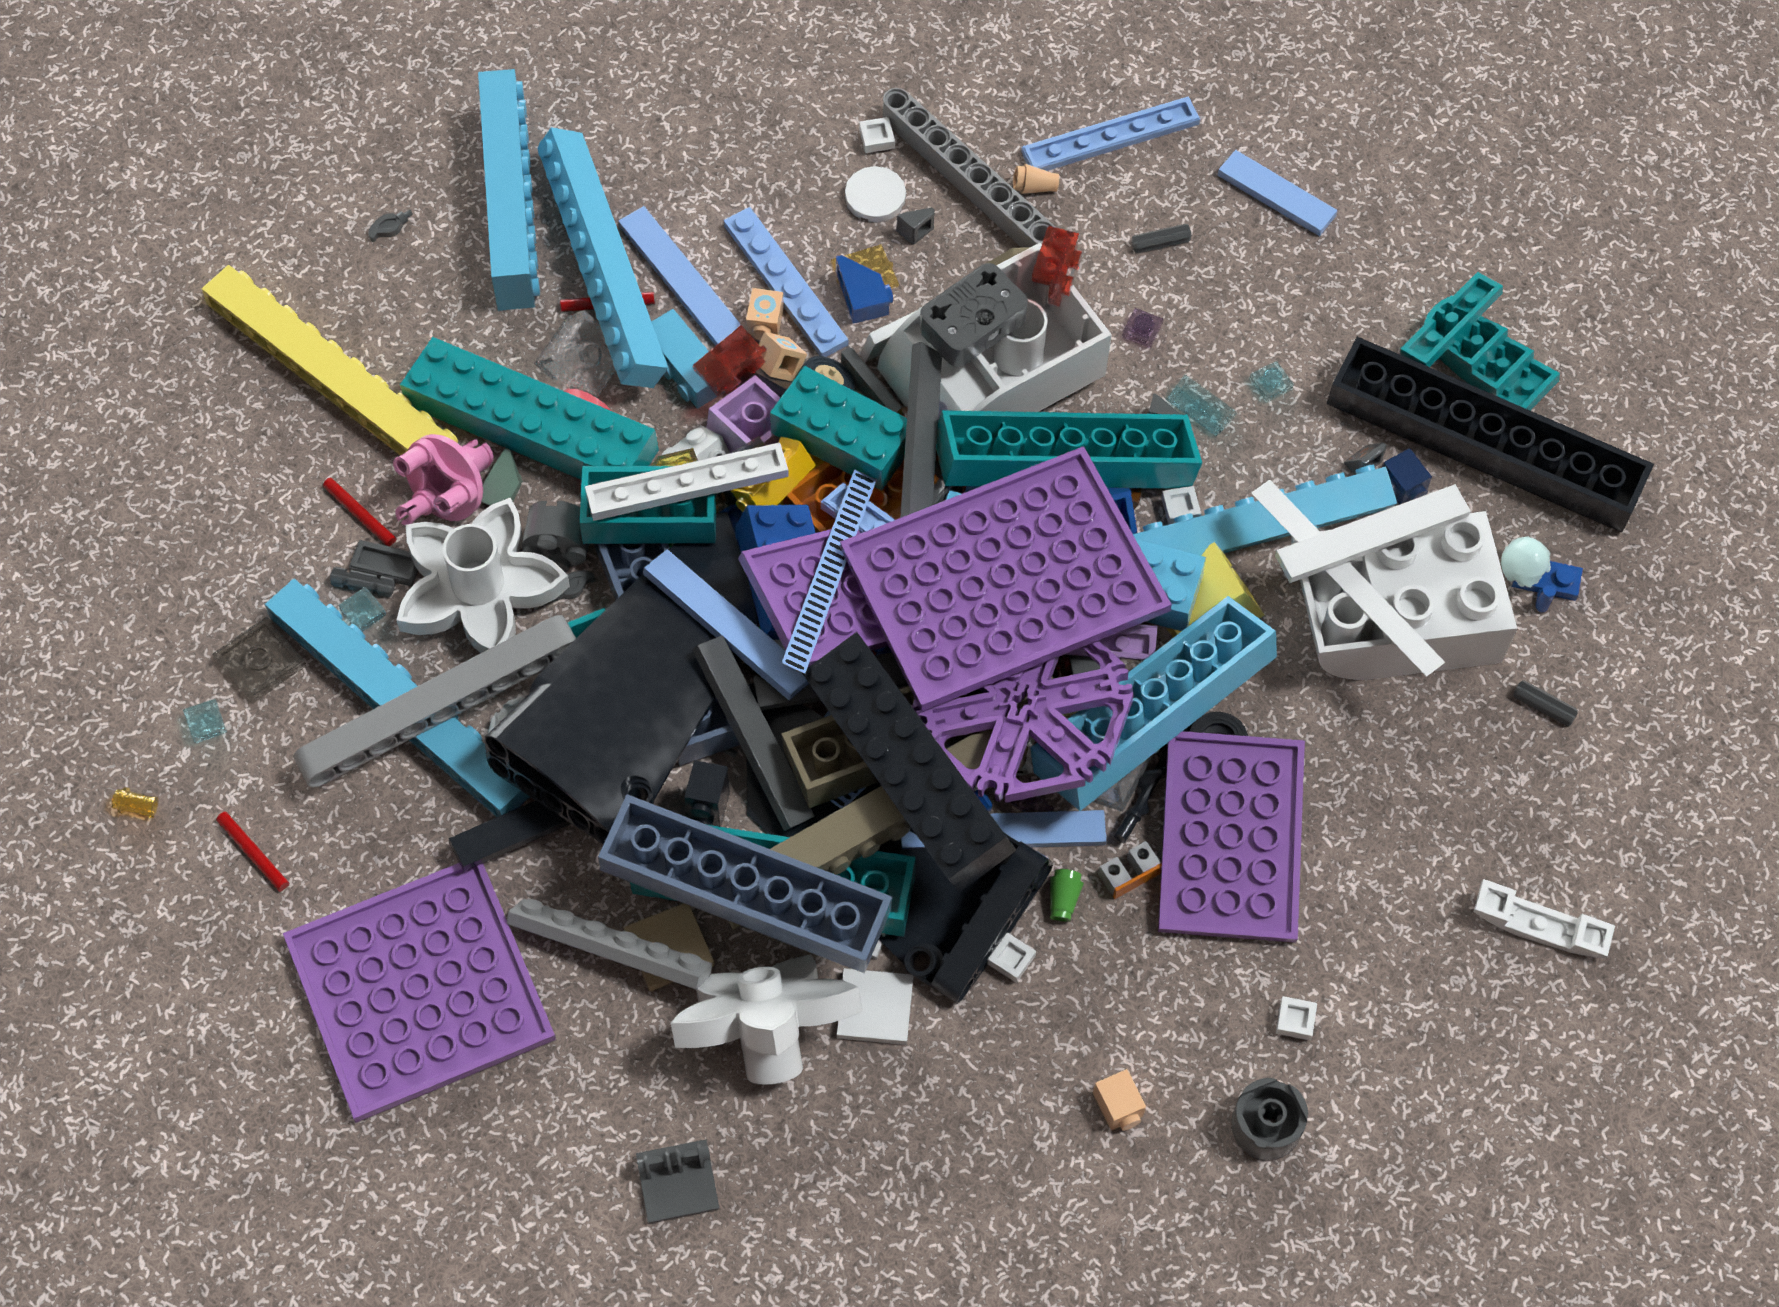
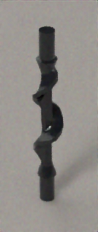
(1146, 786)

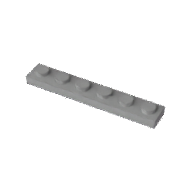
(609, 943)

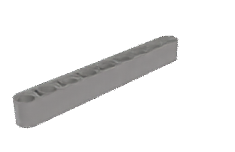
(964, 169)
(433, 702)

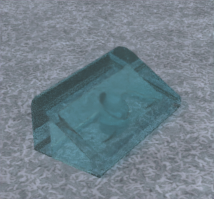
(1201, 405)

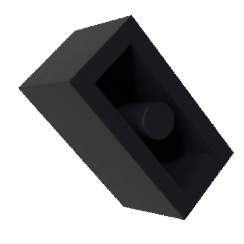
(707, 793)

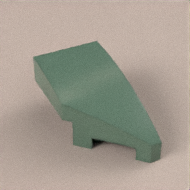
(503, 480)

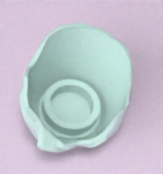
(1525, 561)

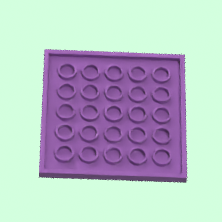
(418, 988)

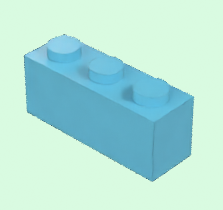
(681, 351)

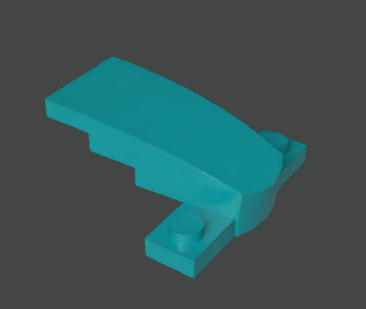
(1479, 347)

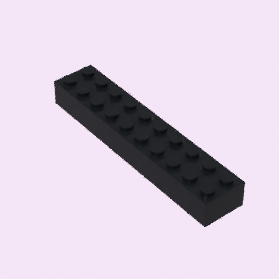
(1489, 434)

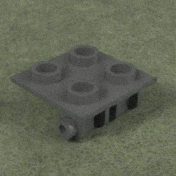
(677, 1181)

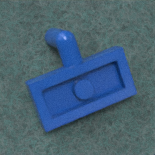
(1560, 582)

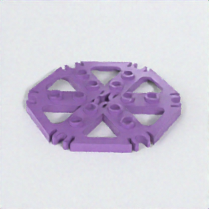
(1045, 724)

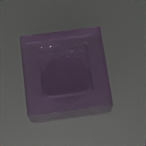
(1142, 327)

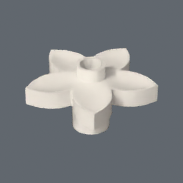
(476, 577)
(765, 1013)

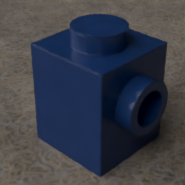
(1407, 476)

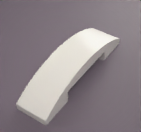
(1541, 924)

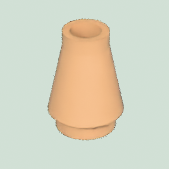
(1034, 180)

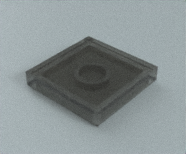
(259, 660)

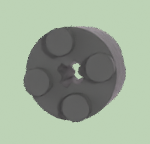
(555, 533)
(1278, 1102)

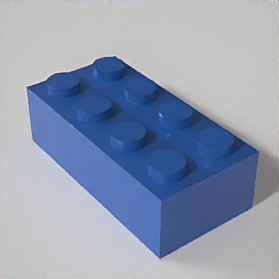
(769, 525)

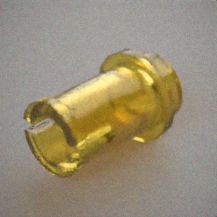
(133, 802)

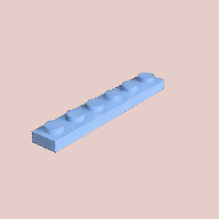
(783, 277)

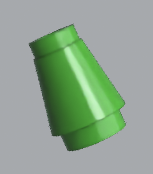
(1064, 893)

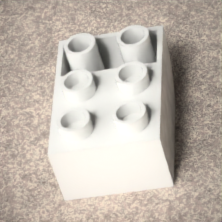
(1027, 369)
(1439, 583)

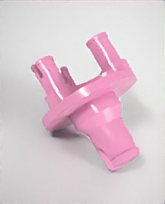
(442, 478)

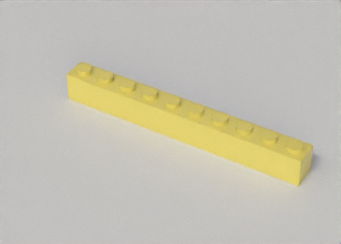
(319, 361)

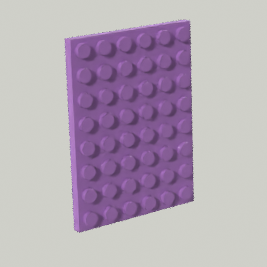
(1004, 578)

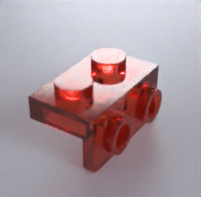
(1056, 261)
(730, 361)

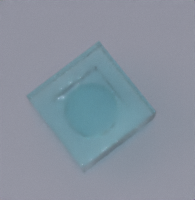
(1271, 381)
(362, 609)
(205, 721)

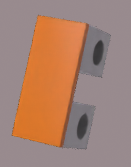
(1122, 882)

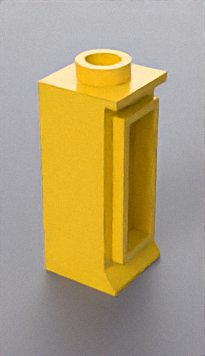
(774, 491)

